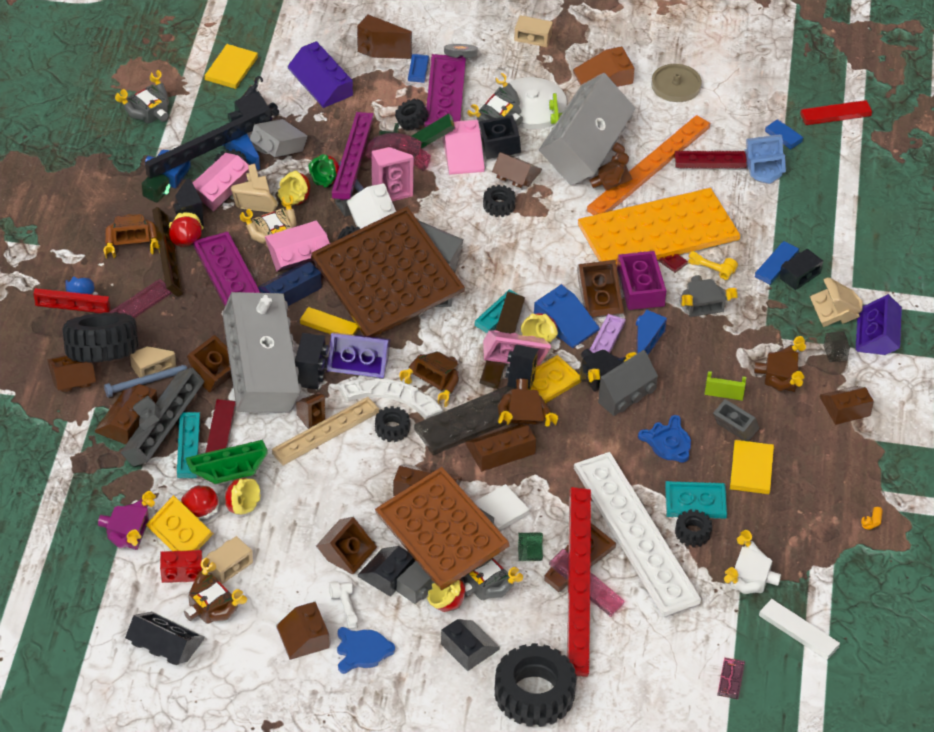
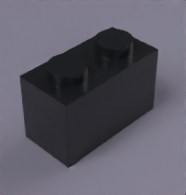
(801, 269)
(522, 365)

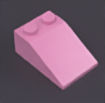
(464, 148)

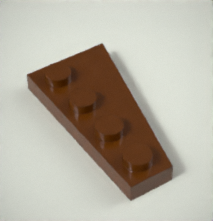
(599, 547)

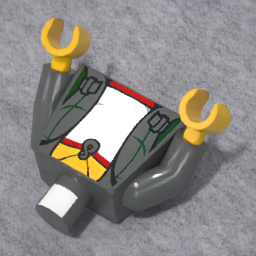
(148, 103)
(500, 104)
(491, 580)

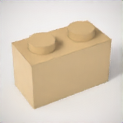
(533, 31)
(230, 559)

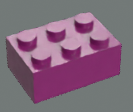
(641, 280)

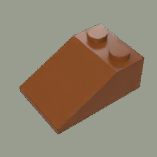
(612, 62)

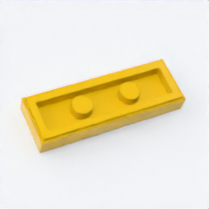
(327, 323)

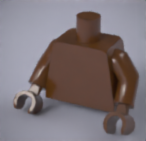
(614, 172)

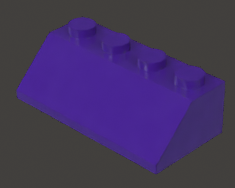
(321, 75)

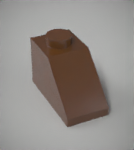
(311, 410)

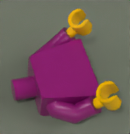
(128, 522)

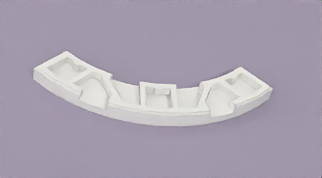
(394, 390)

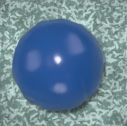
(80, 285)

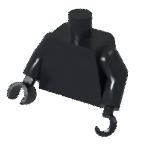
(250, 102)

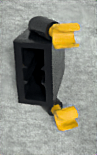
(598, 364)

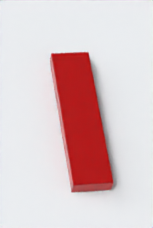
(836, 112)
(71, 301)

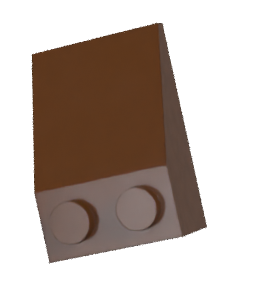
(383, 39)
(600, 288)

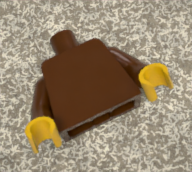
(782, 367)
(524, 407)

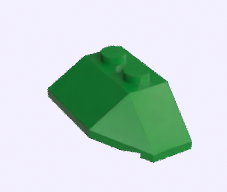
(229, 462)

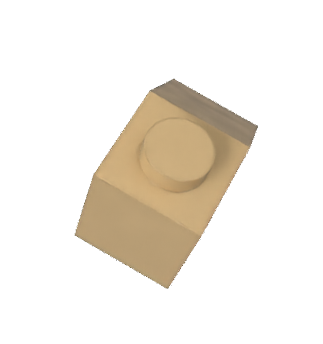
(152, 360)

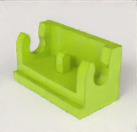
(725, 388)

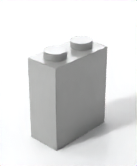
(278, 138)

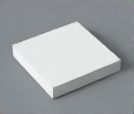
(503, 506)

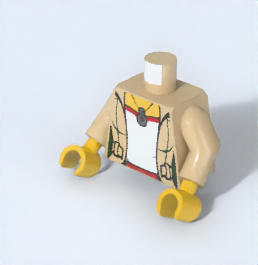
(271, 222)

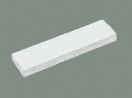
(799, 629)

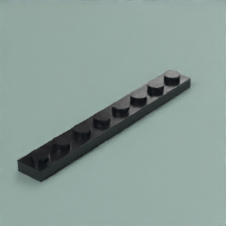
(206, 142)

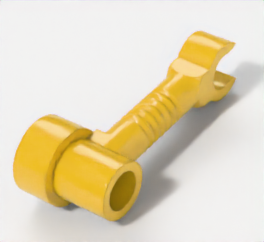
(726, 269)

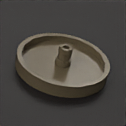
(676, 82)

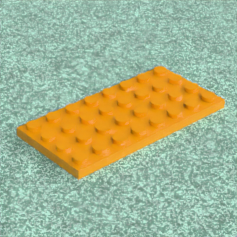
(662, 226)

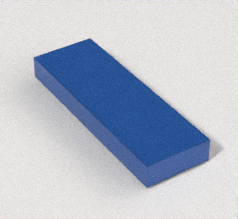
(772, 266)

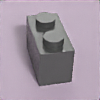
(736, 420)

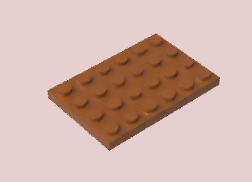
(442, 528)

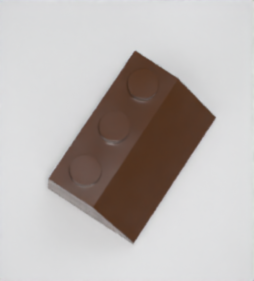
(122, 419)
(502, 446)
(409, 475)

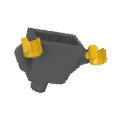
(705, 297)

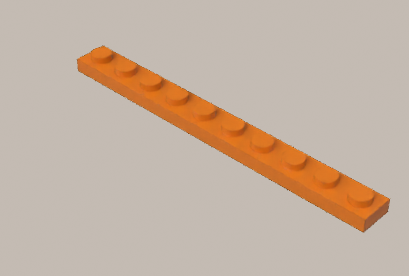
(650, 165)

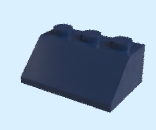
(294, 283)

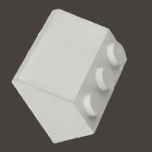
(370, 205)

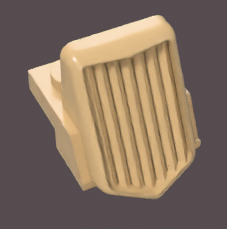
(254, 193)
(836, 303)

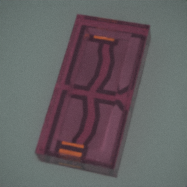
(731, 678)

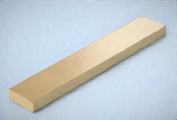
(325, 431)

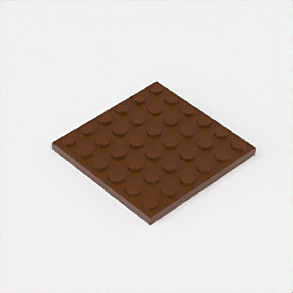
(387, 272)

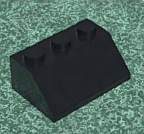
(163, 637)

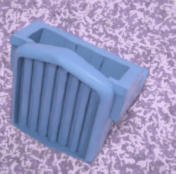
(765, 158)

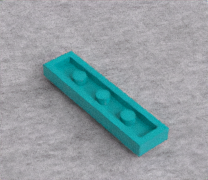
(188, 442)

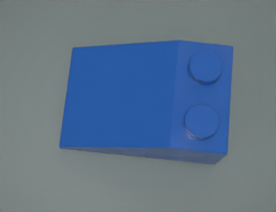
(571, 317)

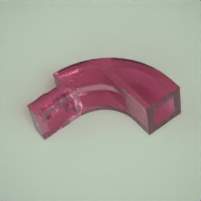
(402, 143)

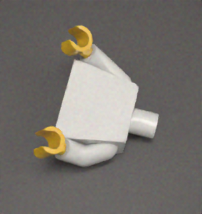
(751, 569)

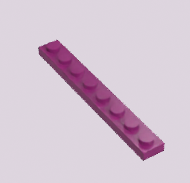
(352, 156)

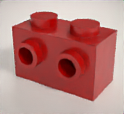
(180, 565)

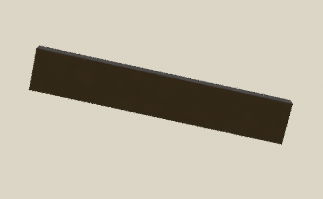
(167, 252)
(506, 324)

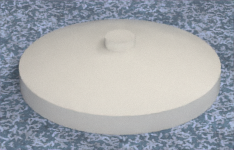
(534, 101)

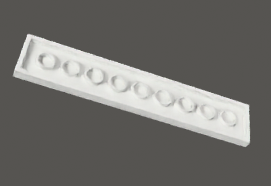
(637, 534)

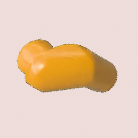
(874, 521)

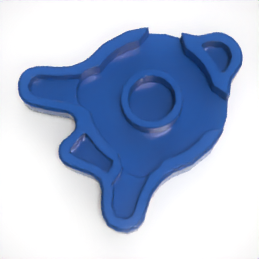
(668, 441)
(362, 649)

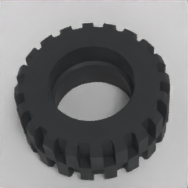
(100, 337)
(535, 707)

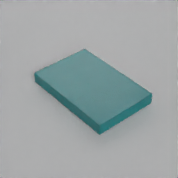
(696, 495)

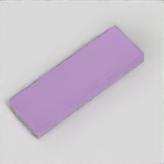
(608, 334)

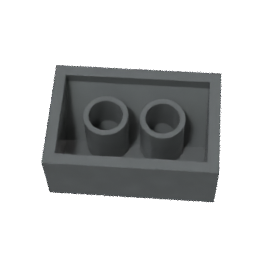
(446, 243)
(627, 383)

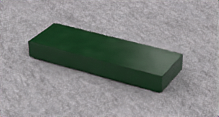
(435, 130)

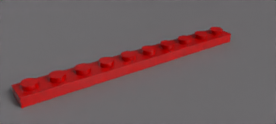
(579, 580)

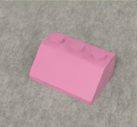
(394, 170)
(216, 182)
(296, 244)
(499, 344)

